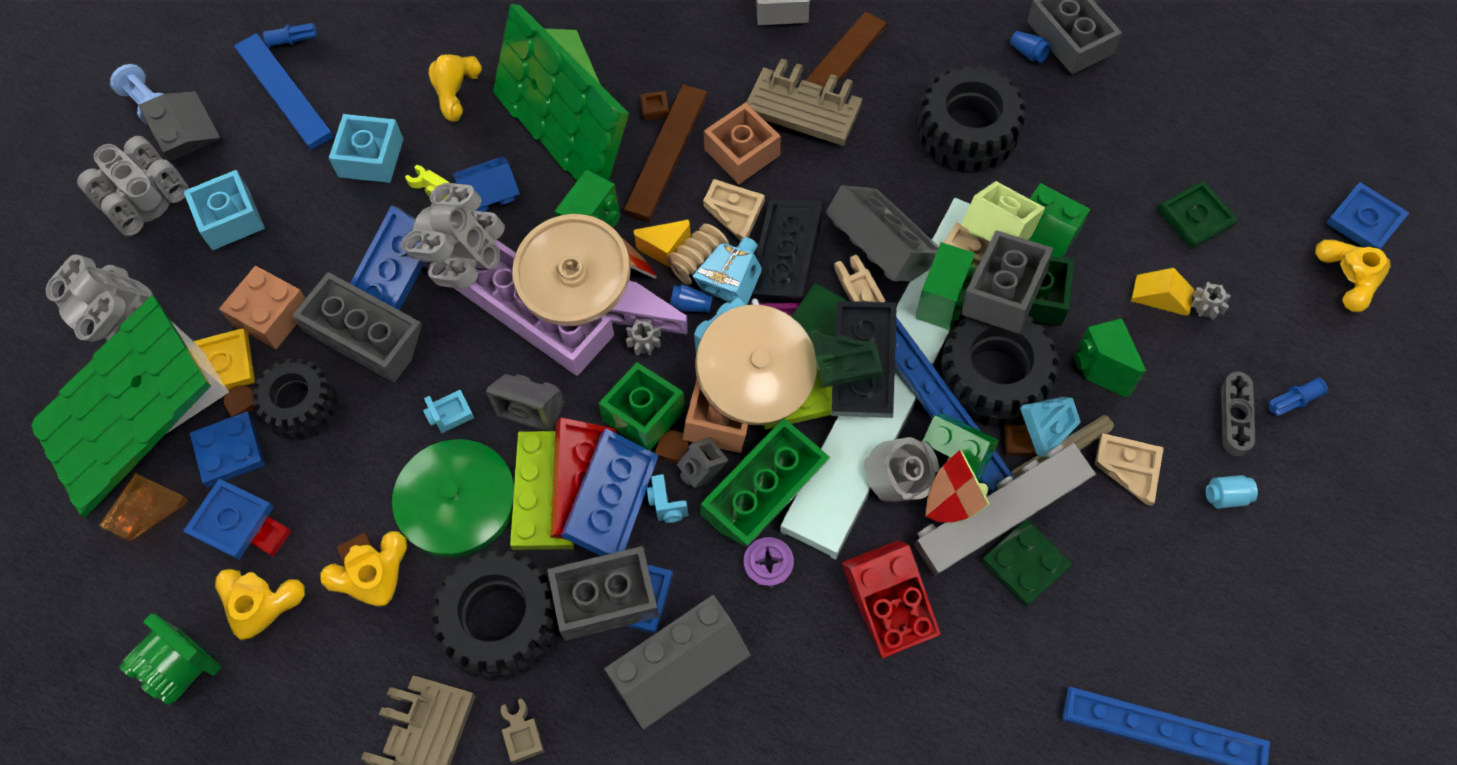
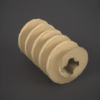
(695, 251)

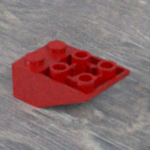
(891, 597)

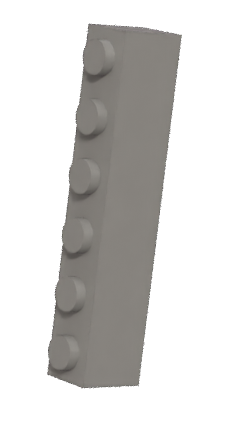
(1008, 506)

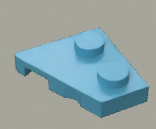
(1050, 422)

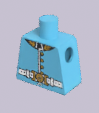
(730, 271)

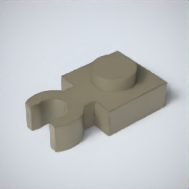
(522, 736)

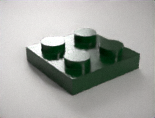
(1026, 563)

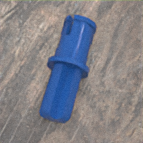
(289, 34)
(1298, 396)

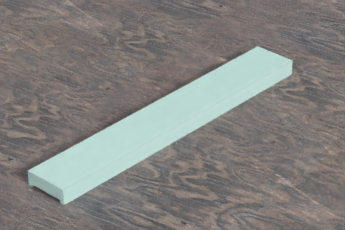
(836, 493)

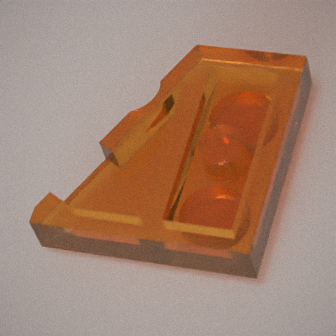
(140, 508)

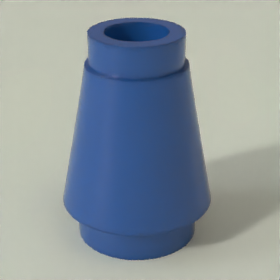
(1032, 46)
(690, 300)

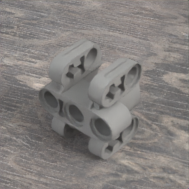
(135, 190)
(456, 236)
(95, 295)

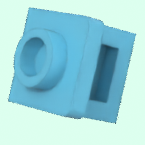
(448, 411)
(665, 511)

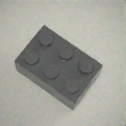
(1076, 30)
(1007, 281)
(602, 593)

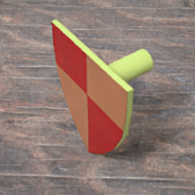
(956, 492)

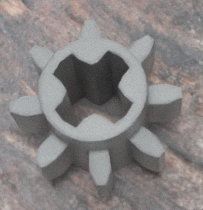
(1210, 300)
(646, 344)

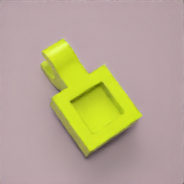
(425, 179)

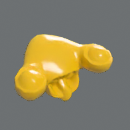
(447, 76)
(1362, 266)
(368, 574)
(250, 602)

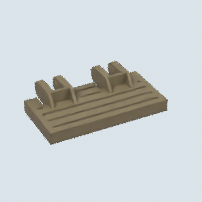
(803, 107)
(433, 724)

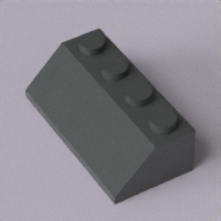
(882, 232)
(359, 326)
(678, 662)

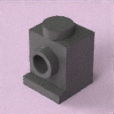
(695, 465)

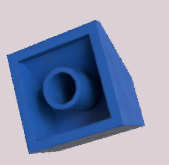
(491, 180)

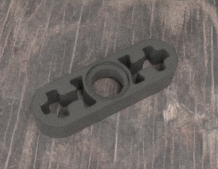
(1231, 425)

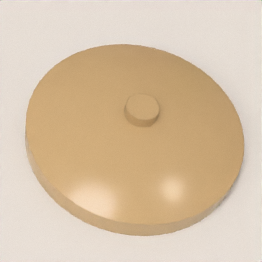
(571, 269)
(755, 365)

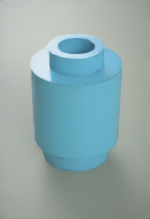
(1231, 491)

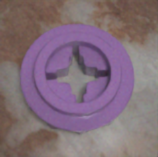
(778, 551)

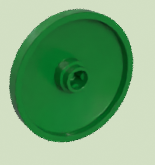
(453, 498)

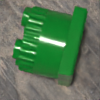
(167, 661)

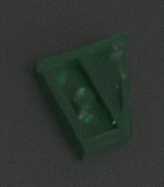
(844, 360)

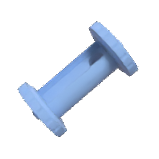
(130, 81)

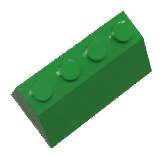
(763, 483)

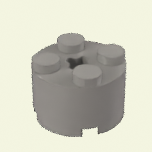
(901, 469)

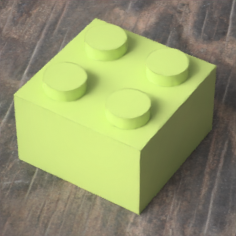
(1003, 211)

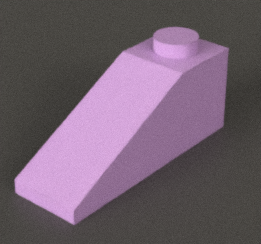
(644, 305)

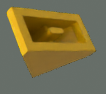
(662, 239)
(1163, 290)

